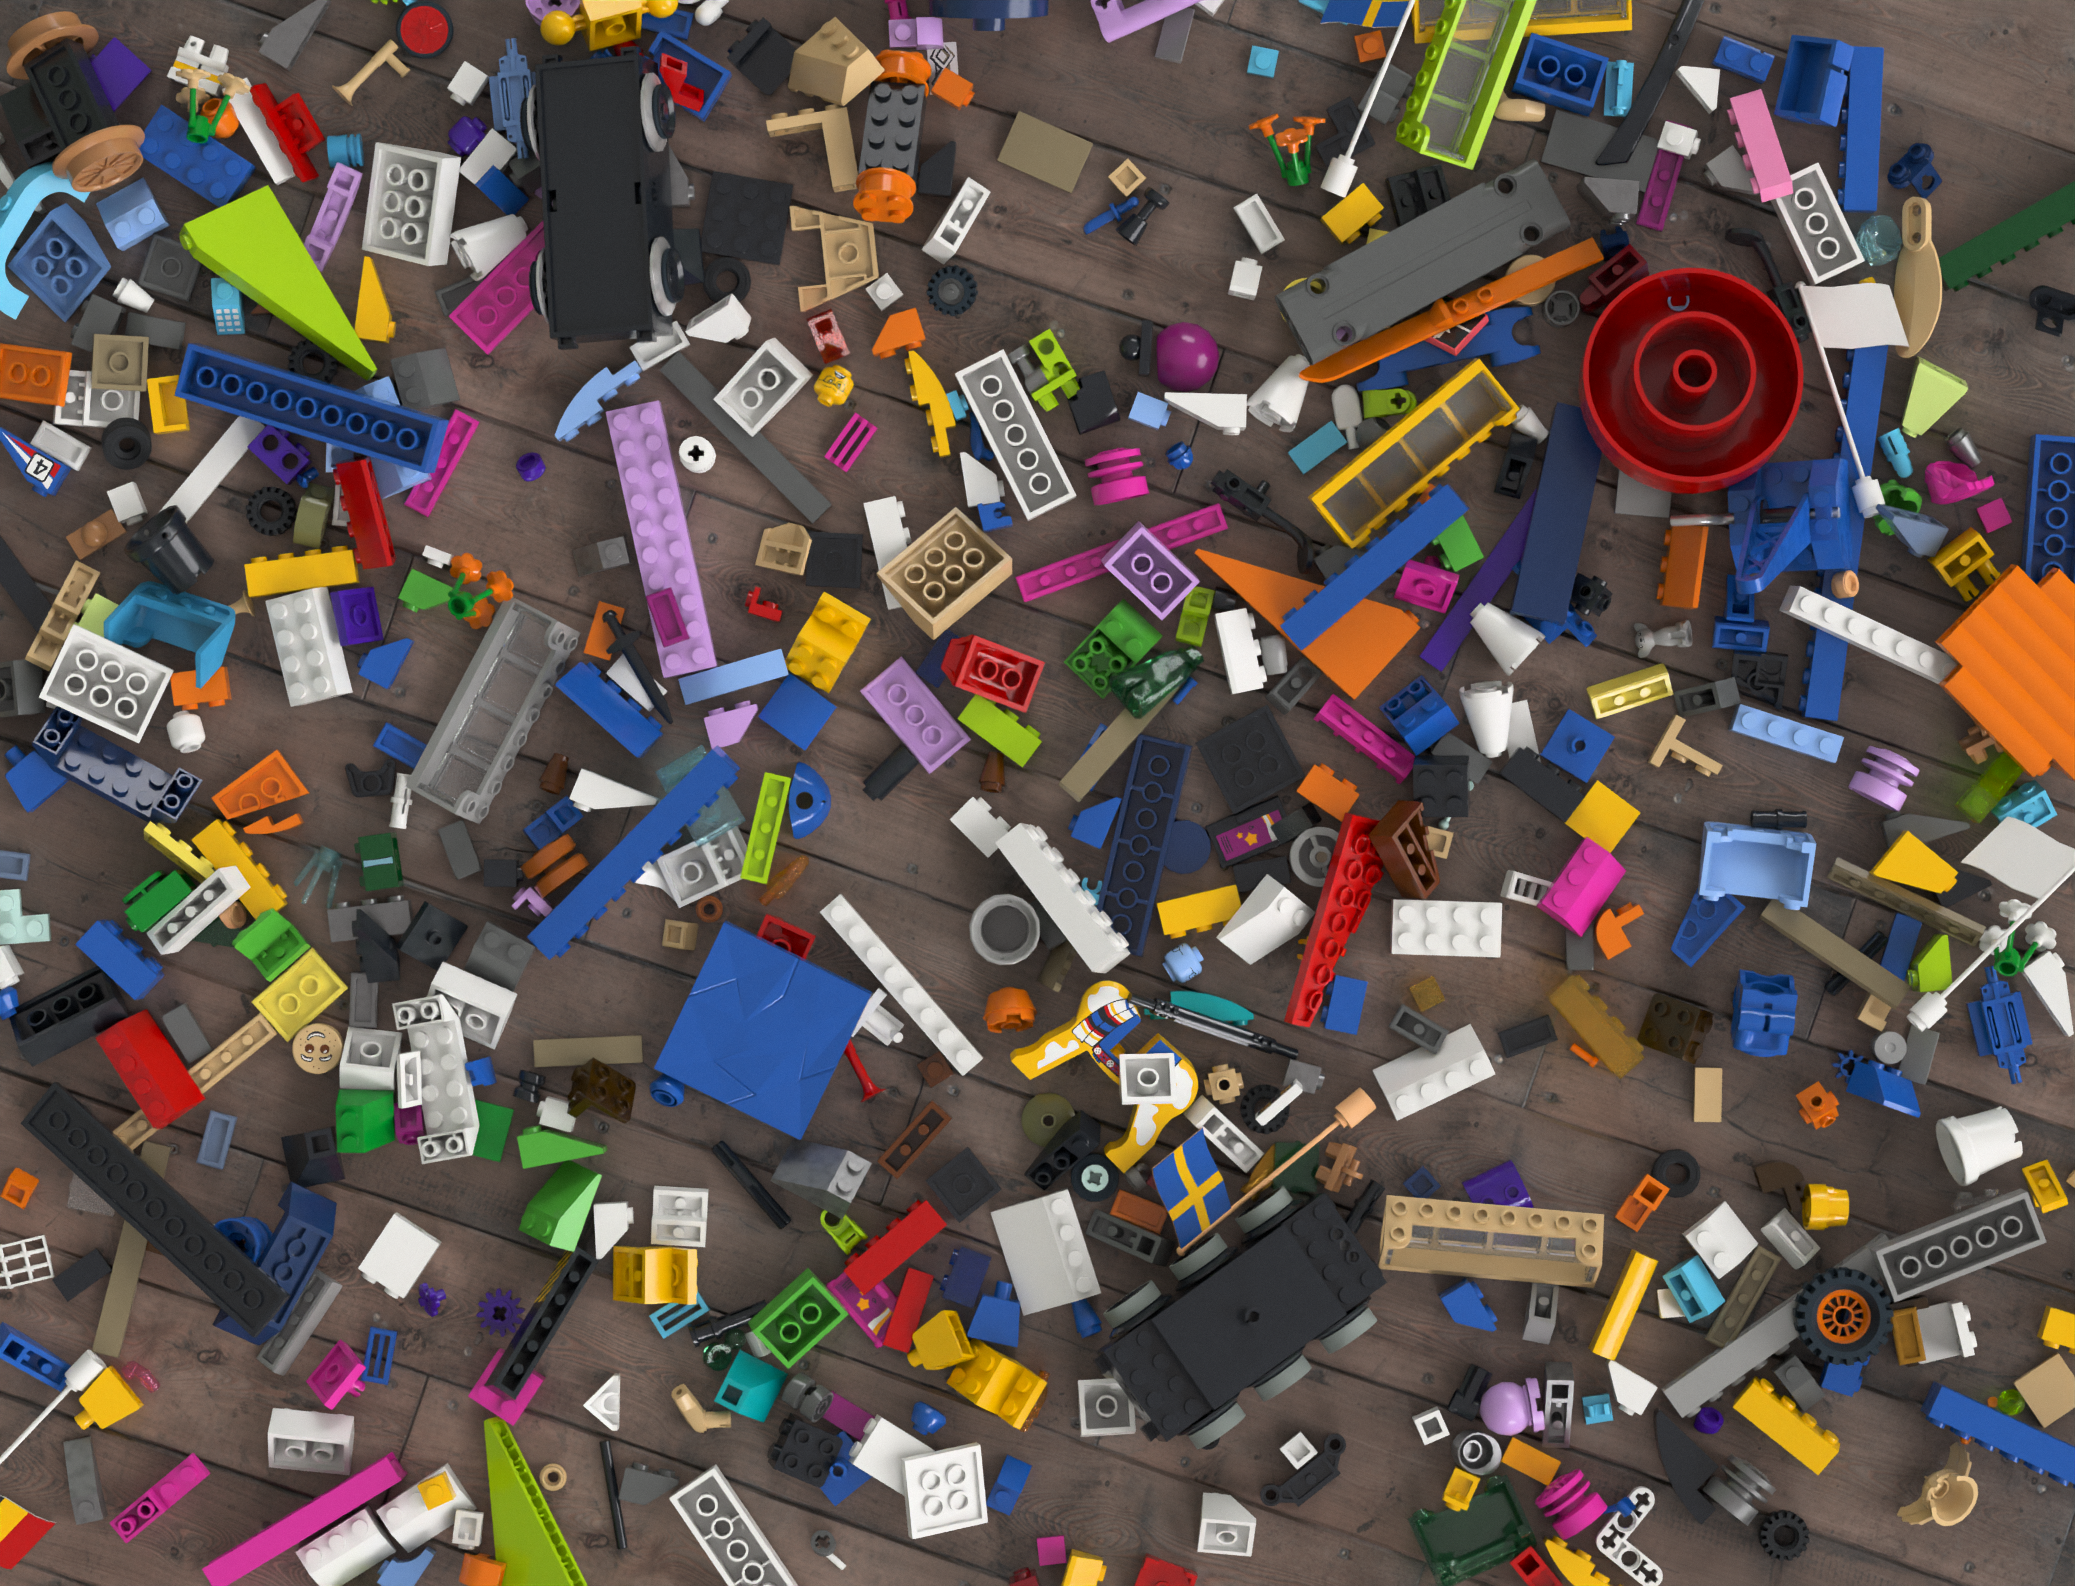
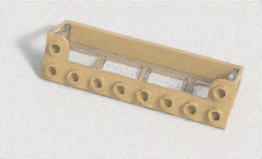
(1491, 1241)

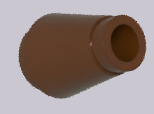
(554, 775)
(993, 775)

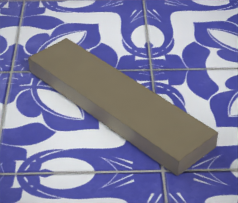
(580, 1050)
(1743, 1297)

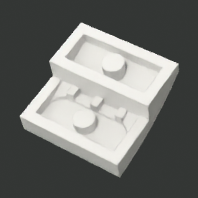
(679, 1216)

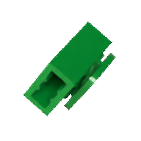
(156, 898)

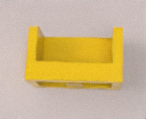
(167, 411)

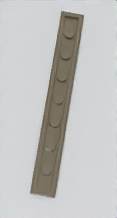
(126, 1270)

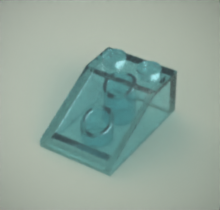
(716, 819)

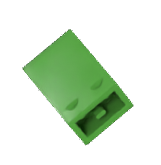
(1112, 647)

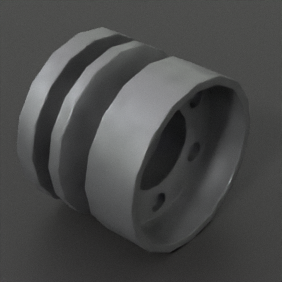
(1739, 1489)

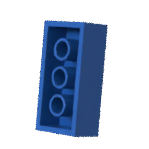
(203, 167)

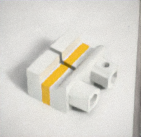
(191, 58)

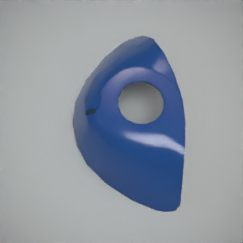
(807, 820)

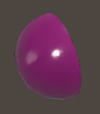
(1186, 357)

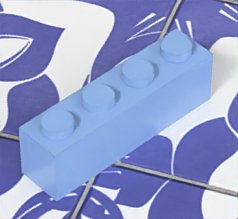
(1786, 733)

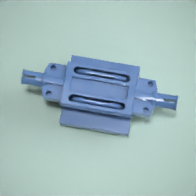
(508, 92)

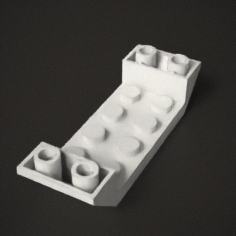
(446, 1084)

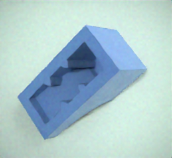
(405, 1571)

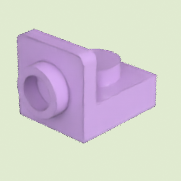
(537, 904)

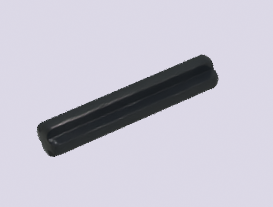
(1869, 949)

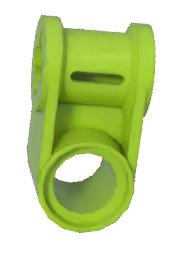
(1383, 402)
(844, 1230)

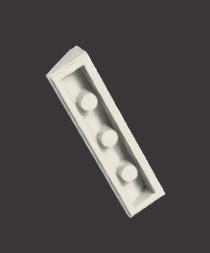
(262, 137)

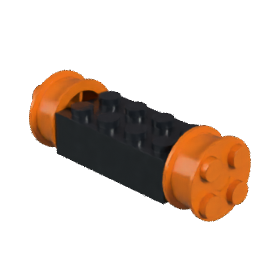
(892, 137)

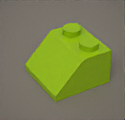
(1931, 966)

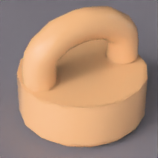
(1844, 584)
(234, 916)

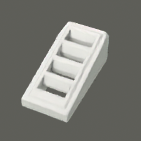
(1510, 883)

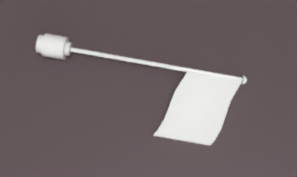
(1853, 319)
(2023, 861)

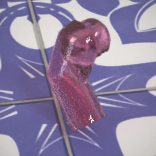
(143, 1374)

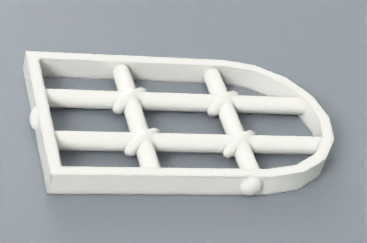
(24, 1253)

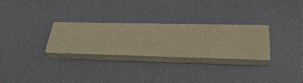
(1107, 750)
(1906, 902)
(1836, 953)

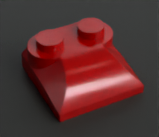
(786, 935)

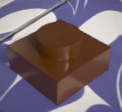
(935, 1069)

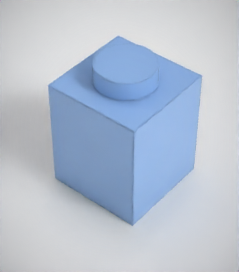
(1149, 411)

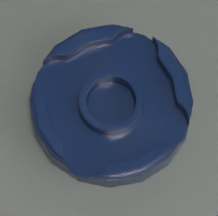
(1187, 848)

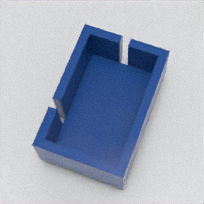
(700, 71)
(1814, 80)
(121, 958)

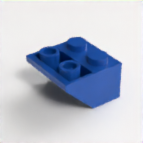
(1419, 715)
(1465, 1307)

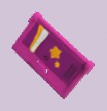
(870, 1310)

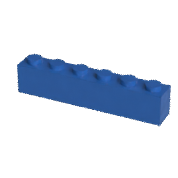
(1861, 132)

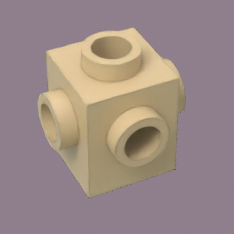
(1219, 1073)

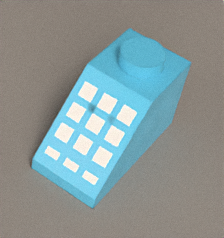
(227, 307)

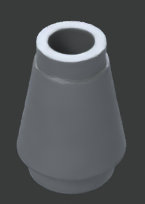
(1963, 447)

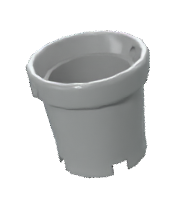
(1004, 929)

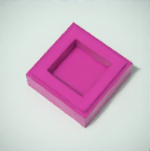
(1993, 515)
(1051, 1550)

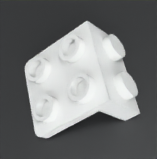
(1946, 1331)

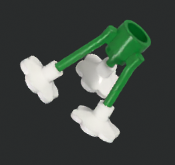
(2007, 958)

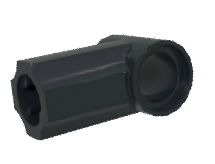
(1467, 1398)

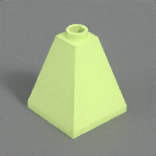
(1929, 396)

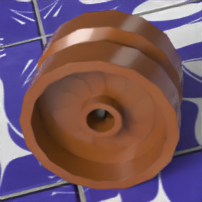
(554, 864)

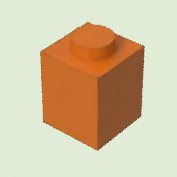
(953, 89)

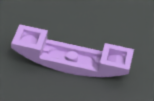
(332, 214)

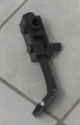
(1782, 295)
(1254, 504)

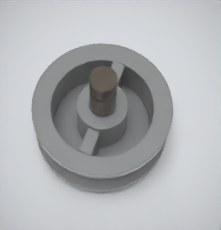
(1312, 854)

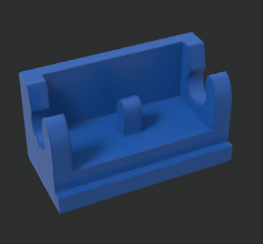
(990, 519)

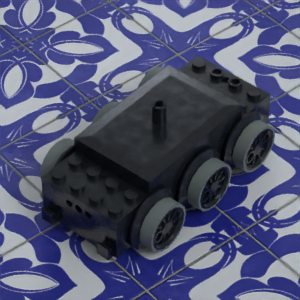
(1240, 1317)

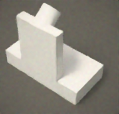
(879, 1020)

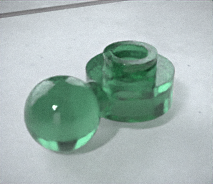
(734, 1340)

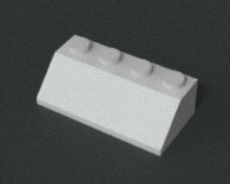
(1426, 1078)

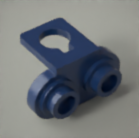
(1912, 168)

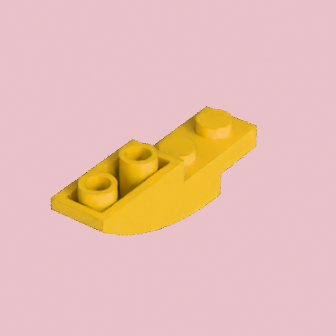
(930, 392)
(1574, 1565)

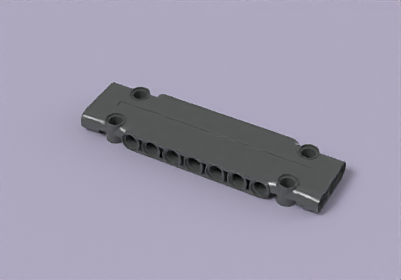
(1422, 261)

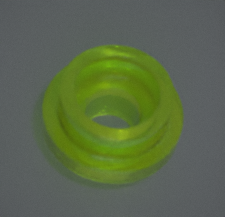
(2011, 1402)

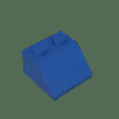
(1884, 1087)

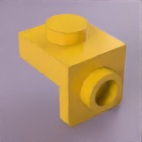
(1460, 1489)

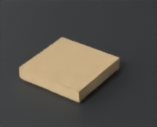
(2048, 1389)

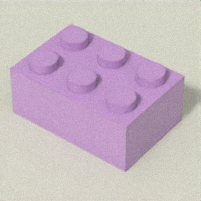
(1150, 570)

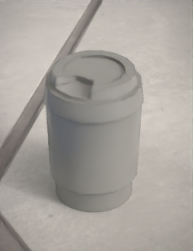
(1273, 654)

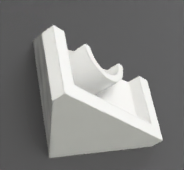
(606, 1402)

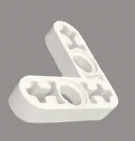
(1622, 1545)

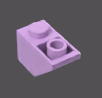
(729, 726)

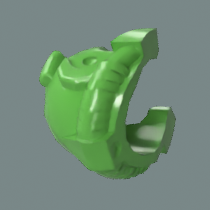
(1898, 497)

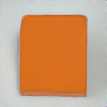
(19, 1187)

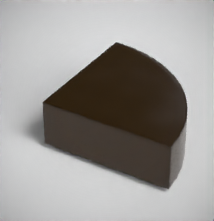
(1427, 389)

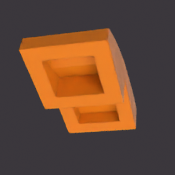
(266, 825)

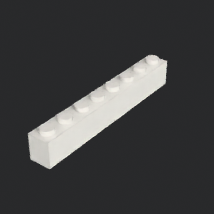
(1867, 634)
(901, 984)

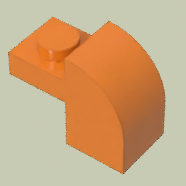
(1608, 929)
(481, 1570)

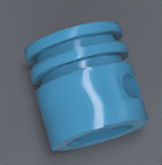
(345, 150)

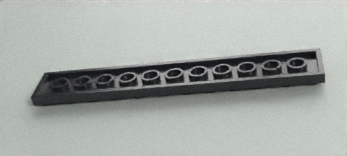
(155, 1209)

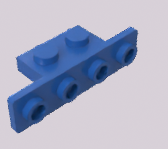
(1580, 628)

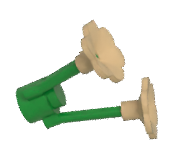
(194, 97)

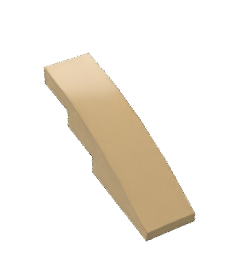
(62, 615)

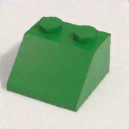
(364, 1119)

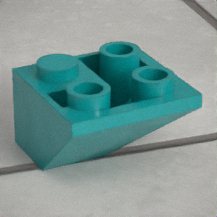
(751, 1386)

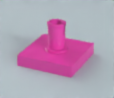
(1427, 584)
(337, 1375)

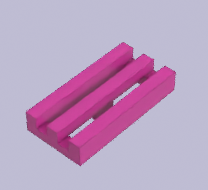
(837, 461)

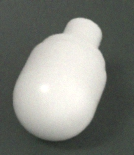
(709, 11)

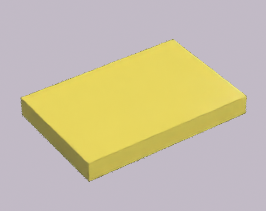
(300, 994)

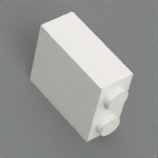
(399, 1256)
(882, 1450)

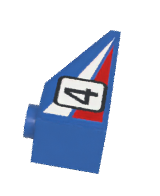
(37, 466)

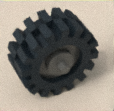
(952, 290)

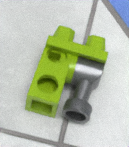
(1049, 376)

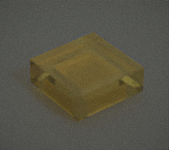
(1427, 993)

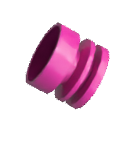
(1116, 476)
(1574, 1508)

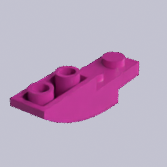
(159, 1498)

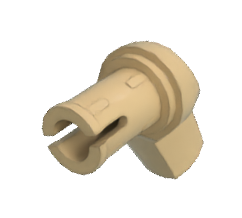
(1519, 109)
(694, 1413)

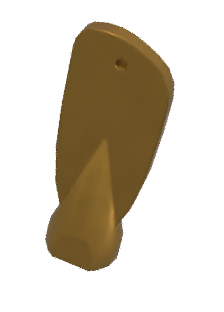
(1261, 1171)

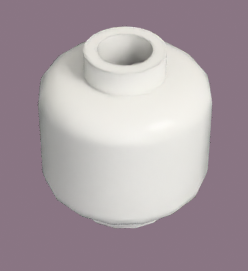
(186, 732)

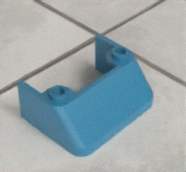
(174, 619)

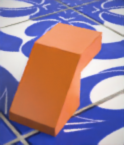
(1641, 1201)

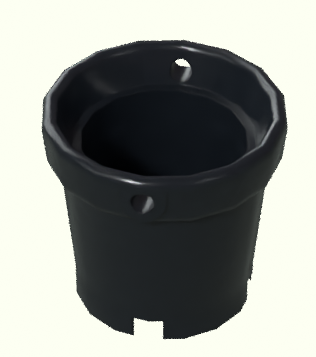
(170, 550)

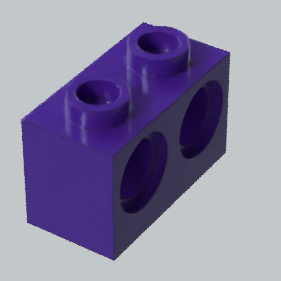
(276, 458)

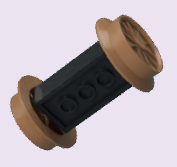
(55, 60)

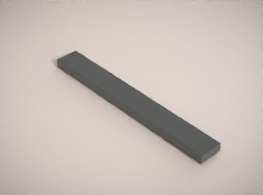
(756, 448)

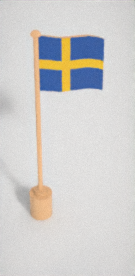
(1196, 1191)

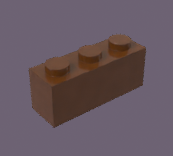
(914, 1139)

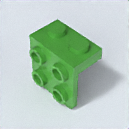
(271, 943)

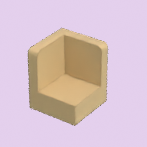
(1873, 1012)

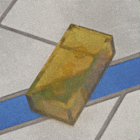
(1594, 1026)

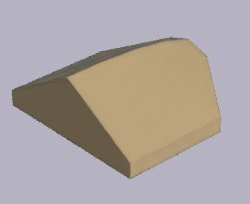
(784, 549)

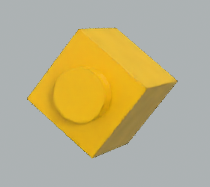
(436, 1490)

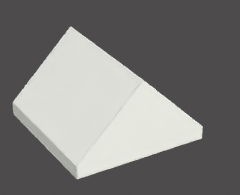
(1147, 1078)

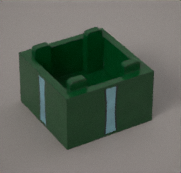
(380, 861)

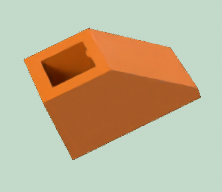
(899, 332)

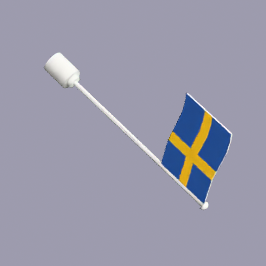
(1374, 15)

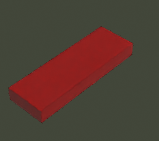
(907, 1310)

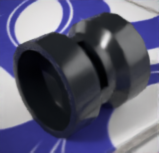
(529, 1086)

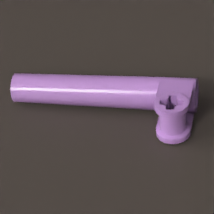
(1117, 21)

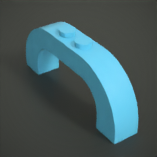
(15, 212)

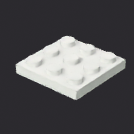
(944, 1490)

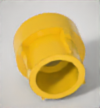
(1824, 1207)

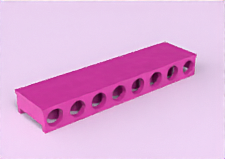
(305, 1521)

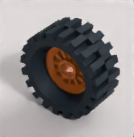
(1873, 1323)

